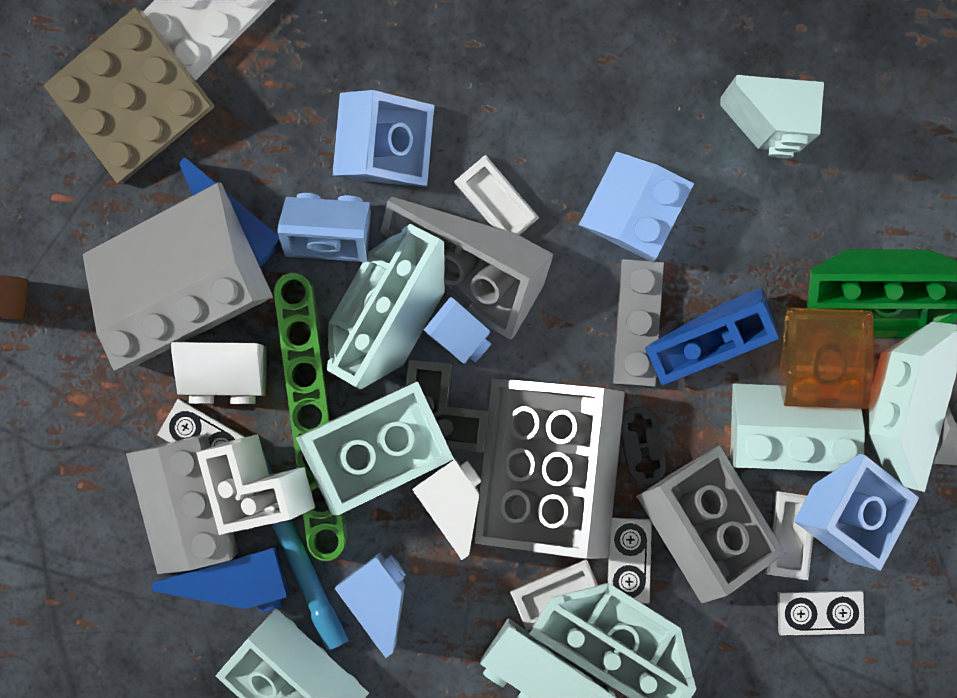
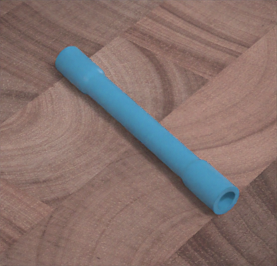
(322, 612)

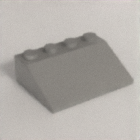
(172, 278)
(550, 468)

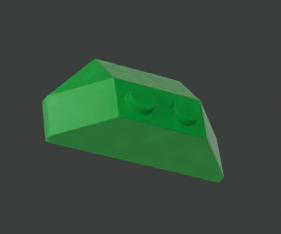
(898, 286)

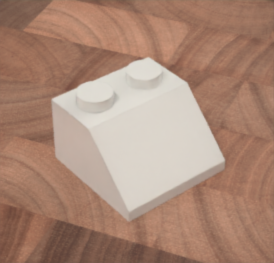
(221, 370)
(452, 502)

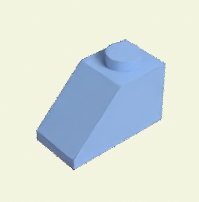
(459, 332)

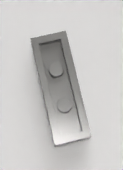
(637, 321)

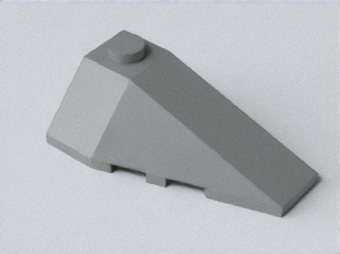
(483, 265)

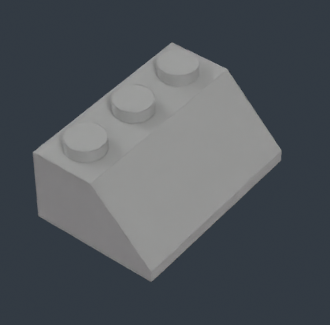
(178, 507)
(711, 525)

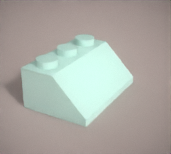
(775, 112)
(791, 437)
(286, 664)
(537, 668)

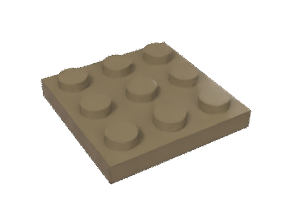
(128, 95)

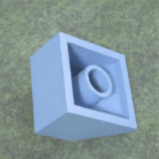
(383, 139)
(636, 205)
(325, 228)
(857, 512)
(376, 599)

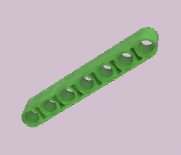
(300, 397)

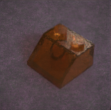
(827, 358)

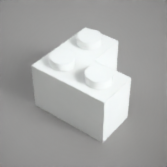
(243, 490)

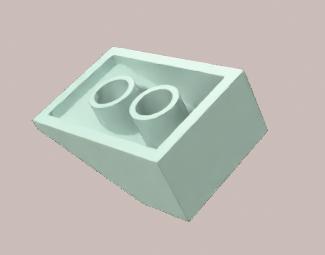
(374, 448)

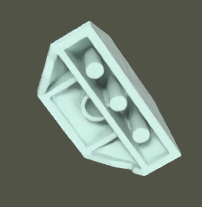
(386, 307)
(911, 402)
(618, 642)

